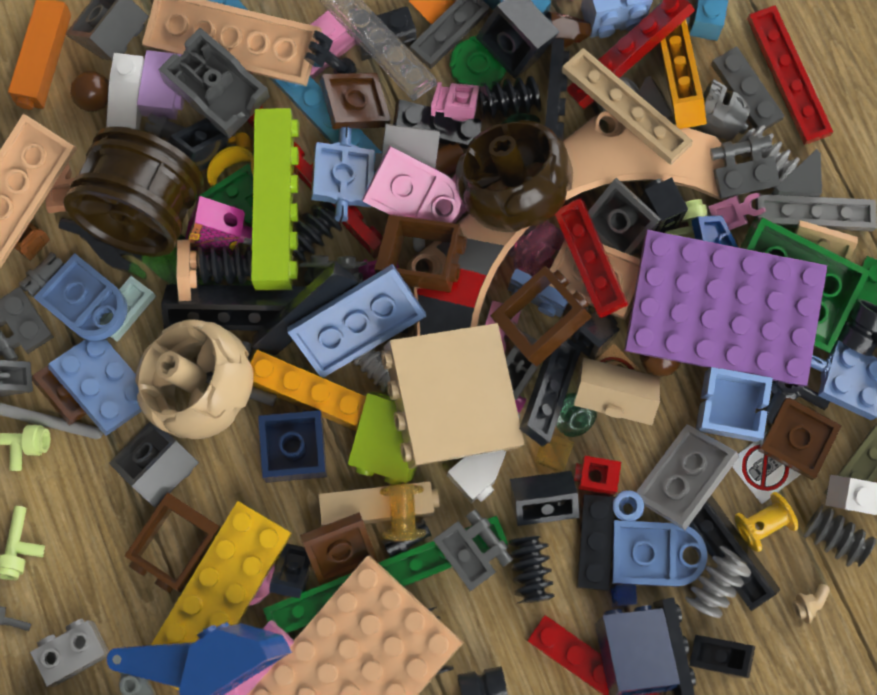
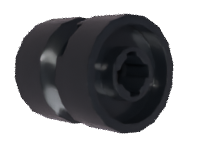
(861, 331)
(489, 683)

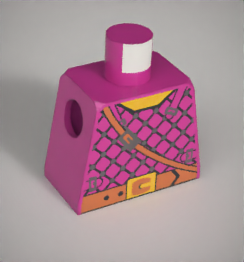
(217, 226)

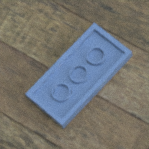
(356, 321)

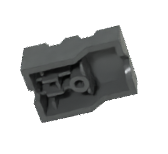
(214, 83)

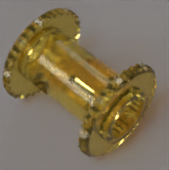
(402, 512)

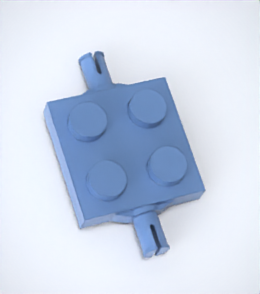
(342, 173)
(849, 380)

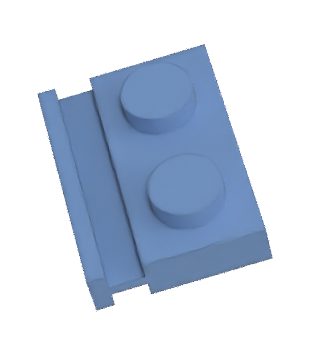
(549, 300)

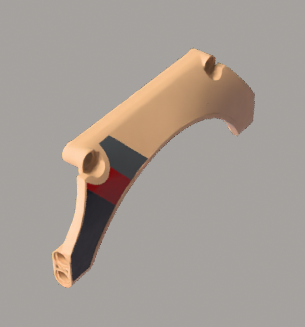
(596, 162)

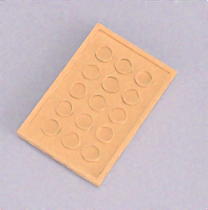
(364, 643)

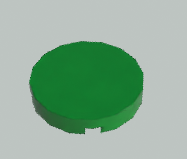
(475, 64)

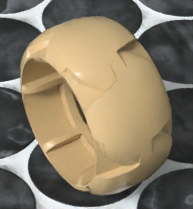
(168, 365)

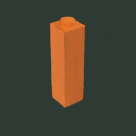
(39, 54)

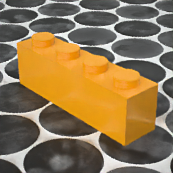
(683, 78)
(307, 390)

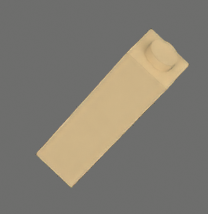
(372, 505)

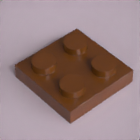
(355, 100)
(800, 438)
(338, 548)

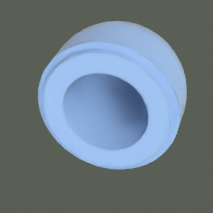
(632, 498)

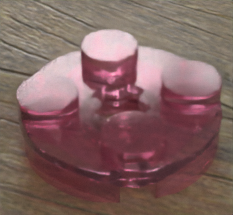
(537, 248)

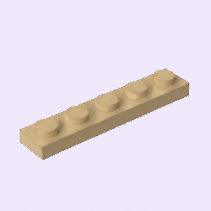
(627, 106)

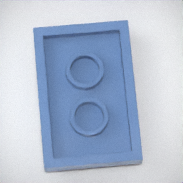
(99, 383)

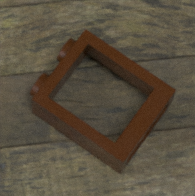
(400, 227)
(554, 336)
(144, 538)

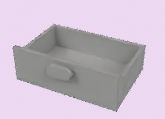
(413, 141)

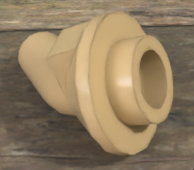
(807, 605)

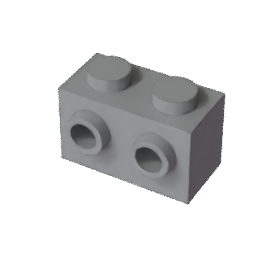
(69, 653)

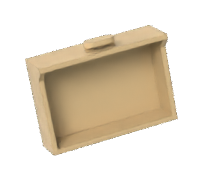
(617, 391)

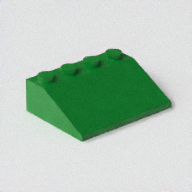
(842, 280)

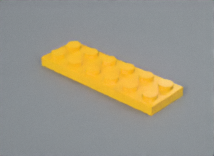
(226, 576)

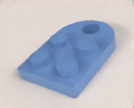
(80, 299)
(653, 554)

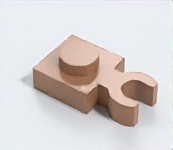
(56, 196)

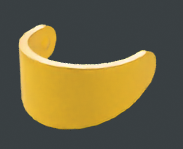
(225, 159)

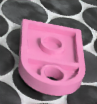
(411, 188)

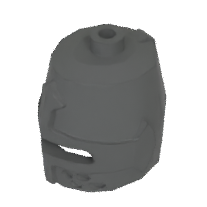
(724, 112)

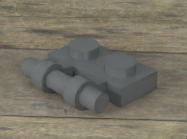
(747, 176)
(24, 322)
(465, 556)

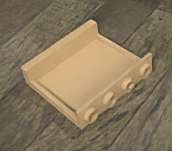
(452, 395)

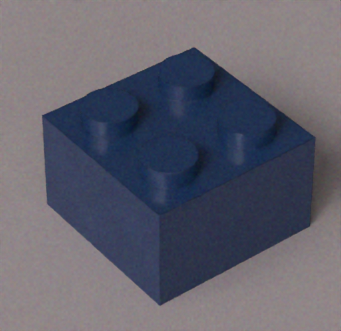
(292, 446)

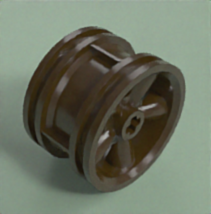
(133, 191)

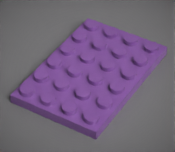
(725, 307)

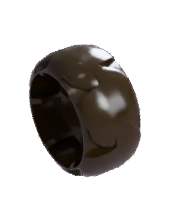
(508, 151)

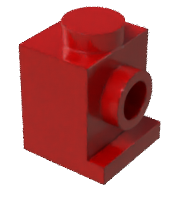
(609, 475)

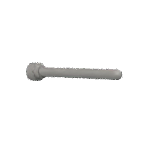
(50, 421)

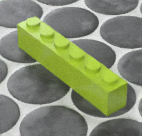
(273, 199)

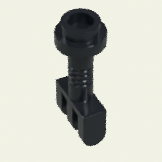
(323, 55)

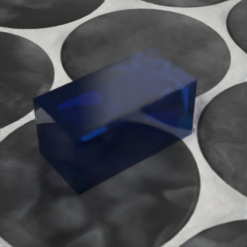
(624, 596)

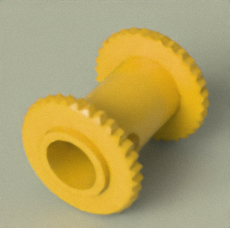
(768, 520)

